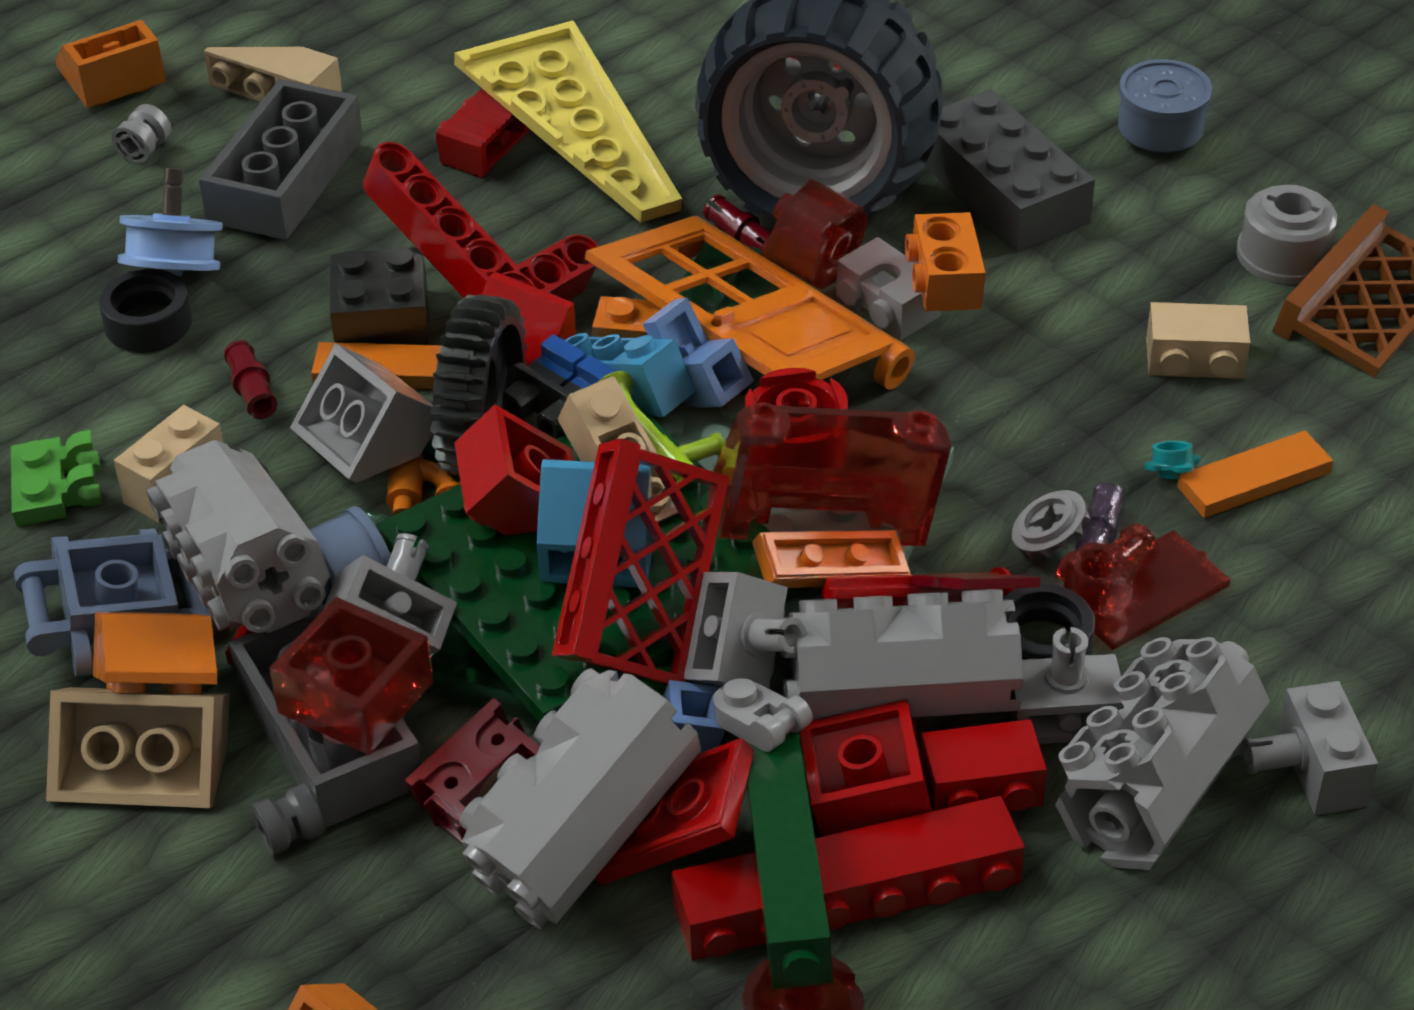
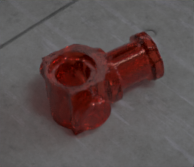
(1107, 571)

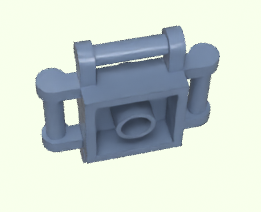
(99, 577)

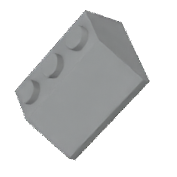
(363, 416)

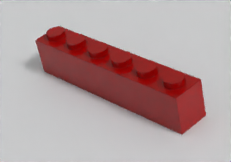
(862, 874)

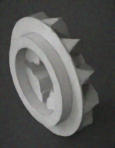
(1037, 528)

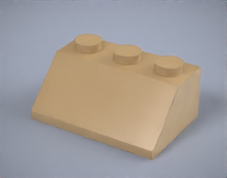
(136, 747)

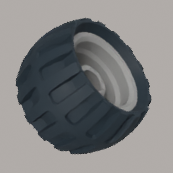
(777, 151)

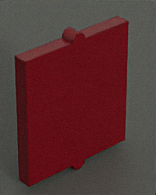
(976, 581)

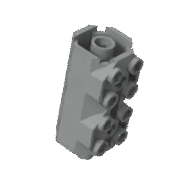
(239, 540)
(928, 652)
(1152, 762)
(579, 798)

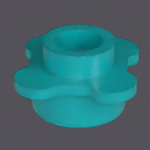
(1172, 459)

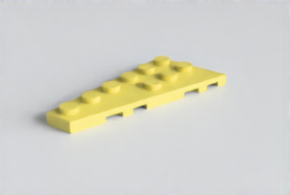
(569, 102)

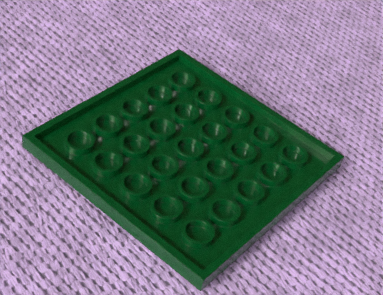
(516, 617)

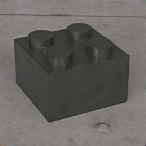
(379, 297)

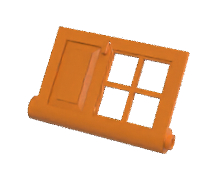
(772, 331)

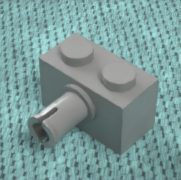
(394, 590)
(738, 630)
(1065, 688)
(1324, 747)

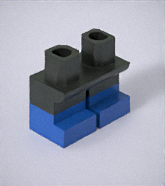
(549, 381)

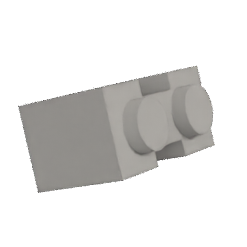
(889, 300)

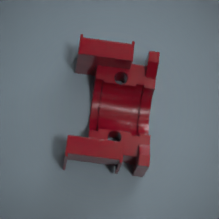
(463, 764)

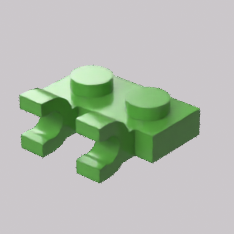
(39, 479)

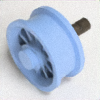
(168, 238)

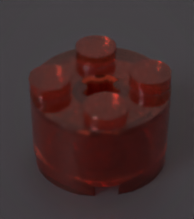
(814, 233)

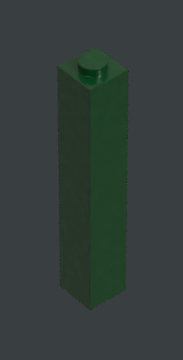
(788, 868)

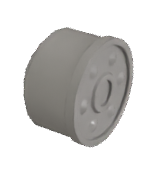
(1285, 233)

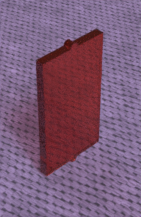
(1163, 591)

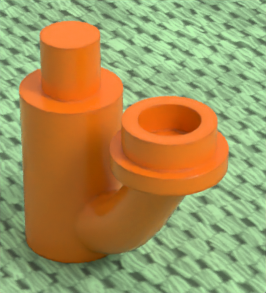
(407, 479)

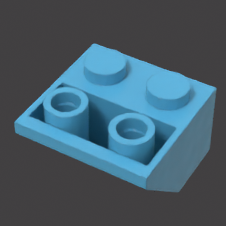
(560, 514)

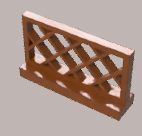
(1332, 275)

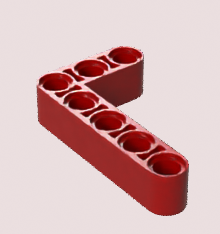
(456, 241)

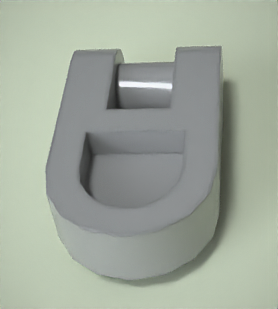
(759, 713)

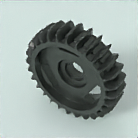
(473, 368)

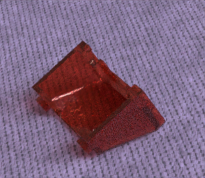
(835, 462)

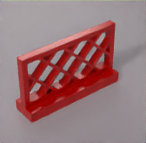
(602, 542)

